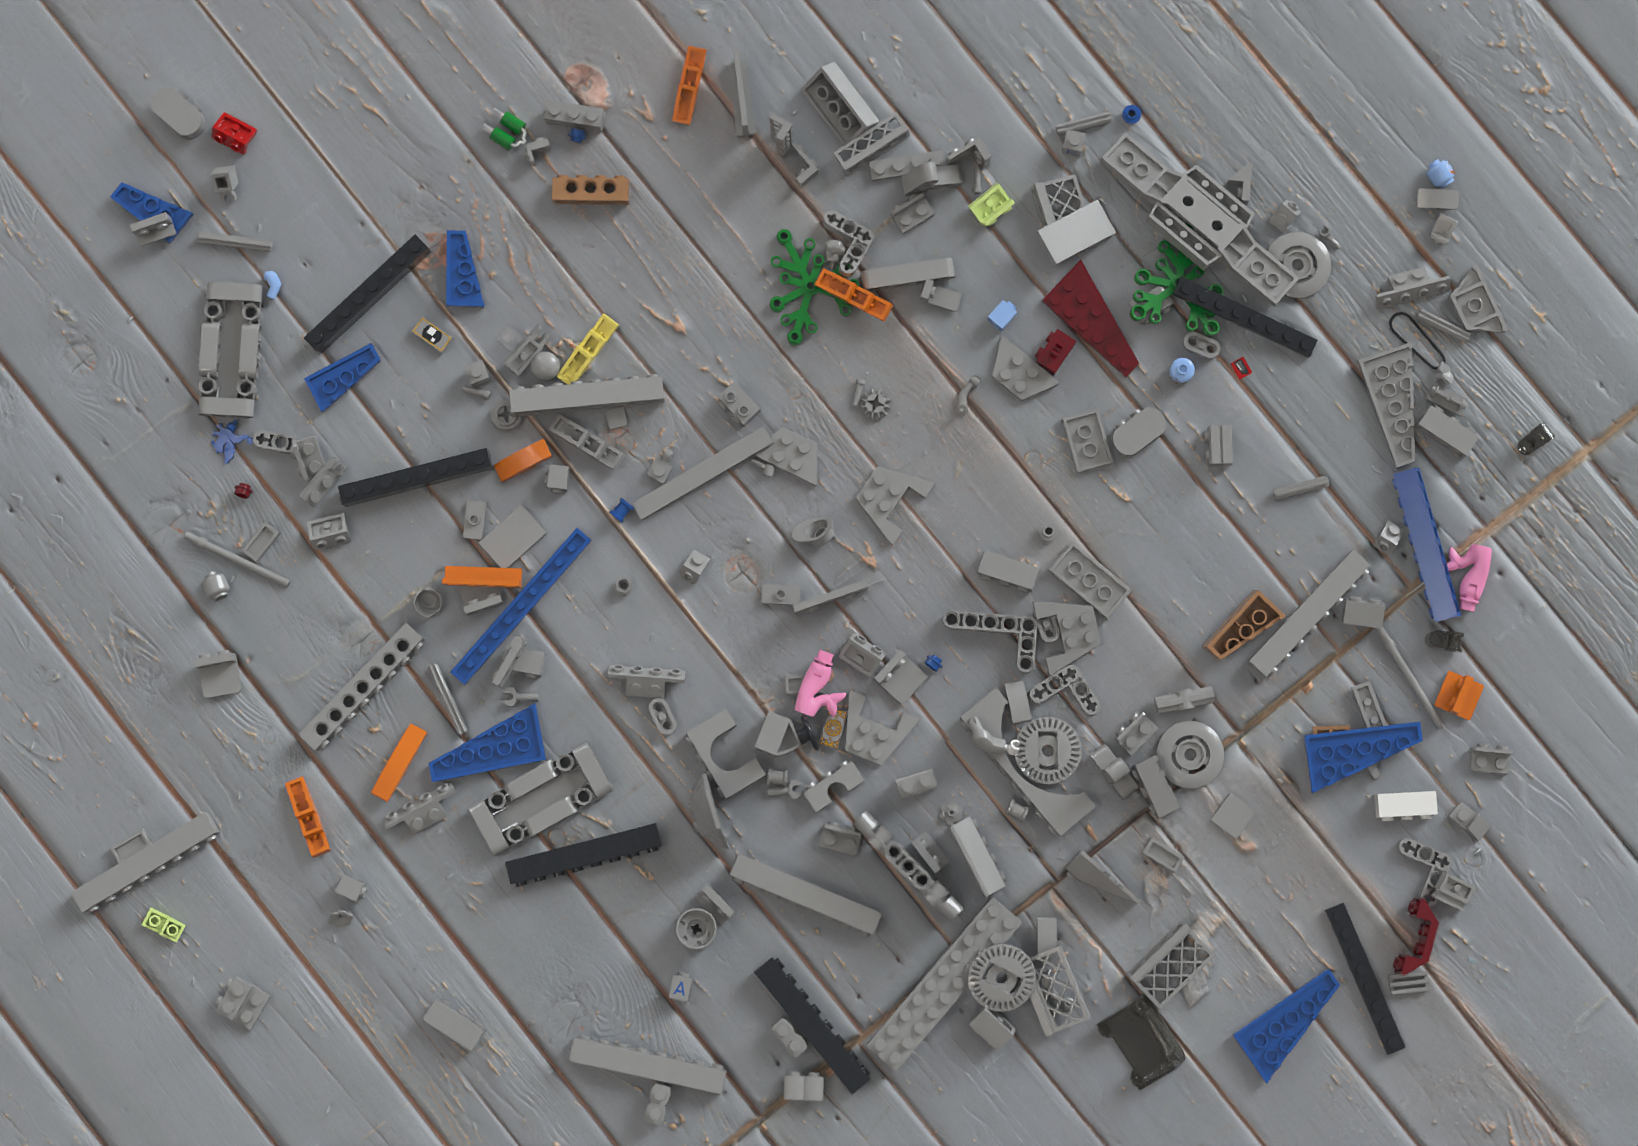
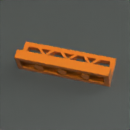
(483, 577)

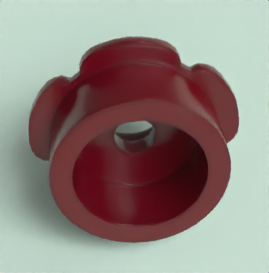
(243, 490)

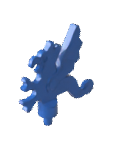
(225, 437)

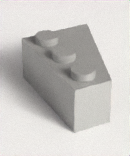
(1155, 787)

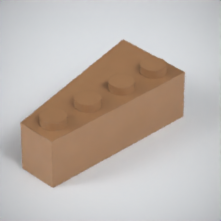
(1246, 621)

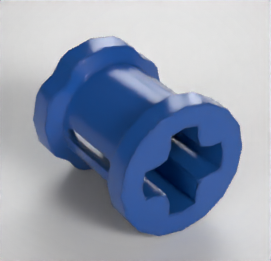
(621, 510)

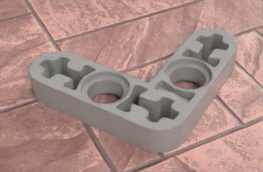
(857, 242)
(1072, 684)
(1434, 868)

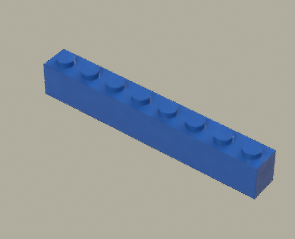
(1427, 545)

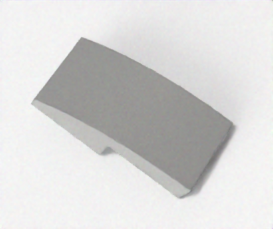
(1438, 199)
(1017, 702)
(1046, 935)

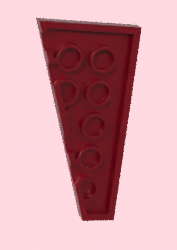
(1086, 313)

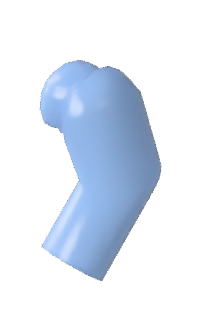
(274, 284)

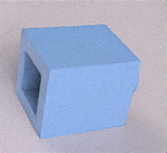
(1002, 315)

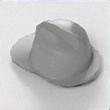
(817, 531)

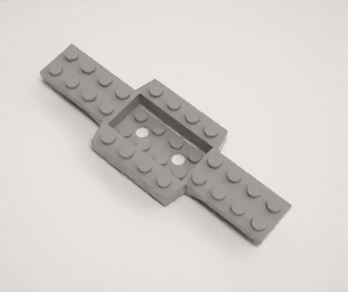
(1210, 204)

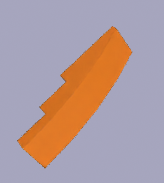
(689, 85)
(853, 294)
(399, 762)
(307, 816)

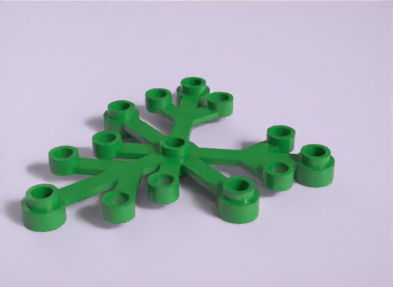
(799, 266)
(1155, 301)

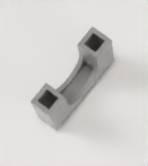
(703, 738)

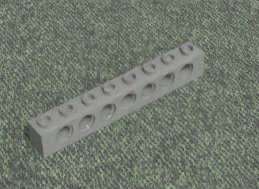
(351, 689)

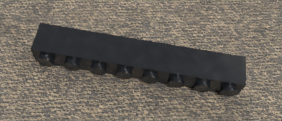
(367, 294)
(415, 477)
(582, 854)
(812, 1025)

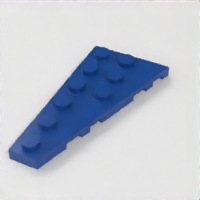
(502, 746)
(1343, 753)
(1279, 1029)

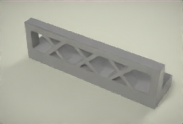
(783, 133)
(876, 149)

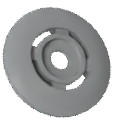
(1296, 247)
(1207, 748)
(1065, 755)
(997, 995)

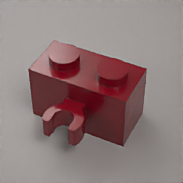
(1055, 351)

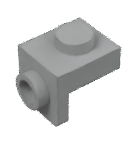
(537, 146)
(1285, 215)
(1443, 229)
(1388, 537)
(694, 567)

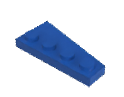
(146, 206)
(461, 276)
(337, 378)

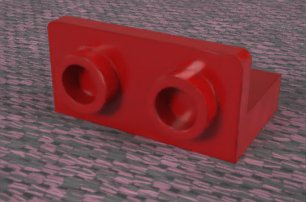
(233, 133)

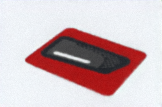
(1241, 368)

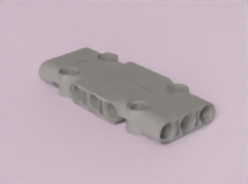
(230, 350)
(540, 798)
(933, 890)

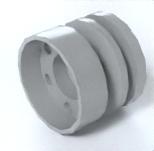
(706, 924)

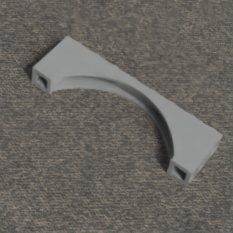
(1057, 809)

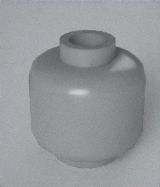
(215, 586)

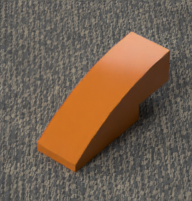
(523, 460)

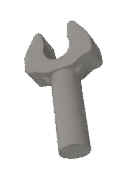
(519, 696)
(786, 790)

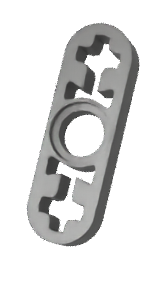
(265, 445)

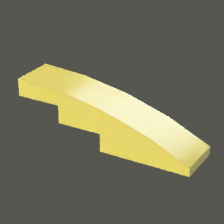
(588, 349)

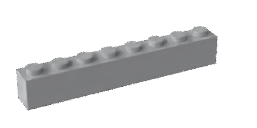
(586, 395)
(1309, 613)
(145, 862)
(806, 894)
(648, 1065)

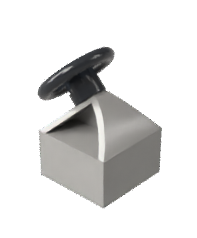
(780, 737)

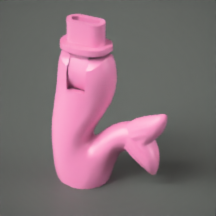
(1475, 580)
(814, 680)

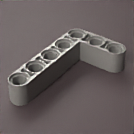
(999, 628)

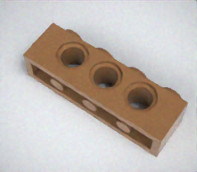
(599, 196)

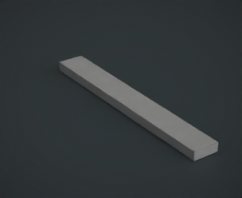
(702, 473)

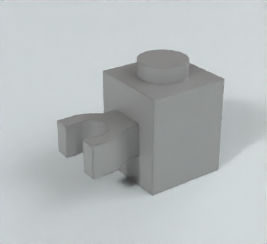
(225, 180)

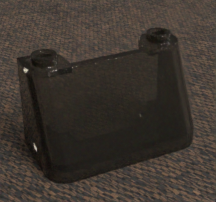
(1143, 1041)

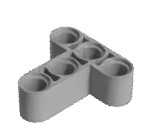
(929, 176)
(1114, 771)

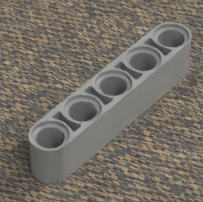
(907, 274)

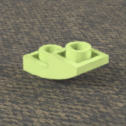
(163, 924)

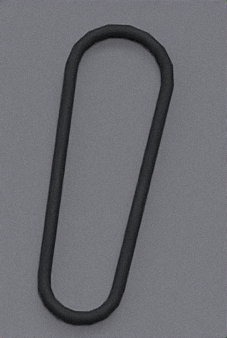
(1420, 356)

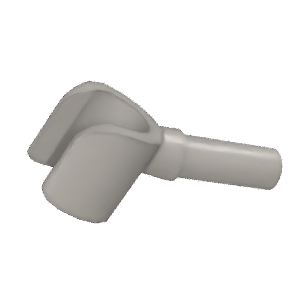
(1328, 236)
(768, 469)

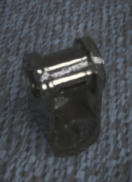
(1537, 437)
(1448, 640)

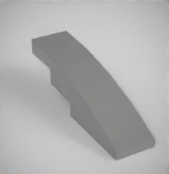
(587, 442)

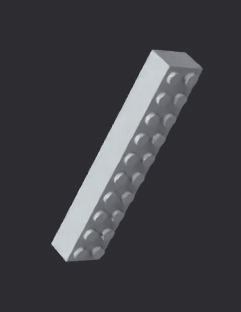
(941, 985)

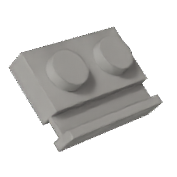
(1453, 891)

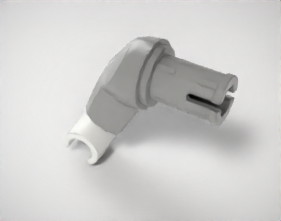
(988, 743)

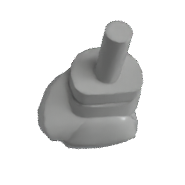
(834, 251)

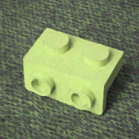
(991, 205)

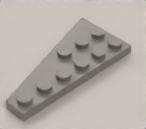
(1392, 395)

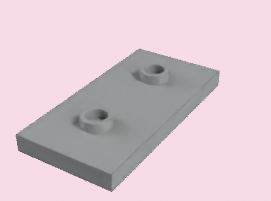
(847, 592)

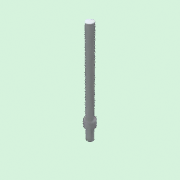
(204, 543)
(1390, 645)

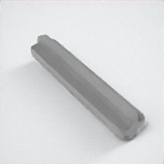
(1084, 123)
(1443, 325)
(1301, 487)

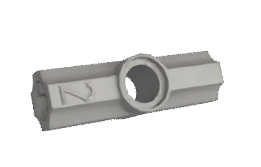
(1184, 699)

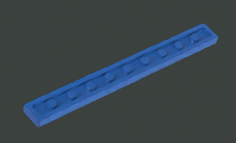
(521, 606)

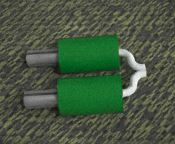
(501, 137)

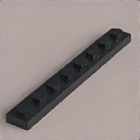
(1244, 317)
(1365, 978)

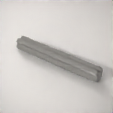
(235, 241)
(447, 699)

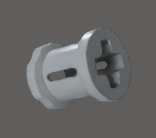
(777, 777)
(1017, 810)

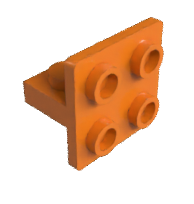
(1459, 695)

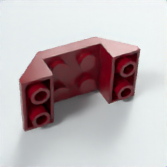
(1419, 909)

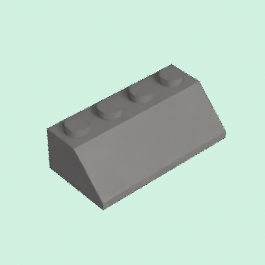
(839, 103)
(977, 857)

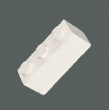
(1406, 805)

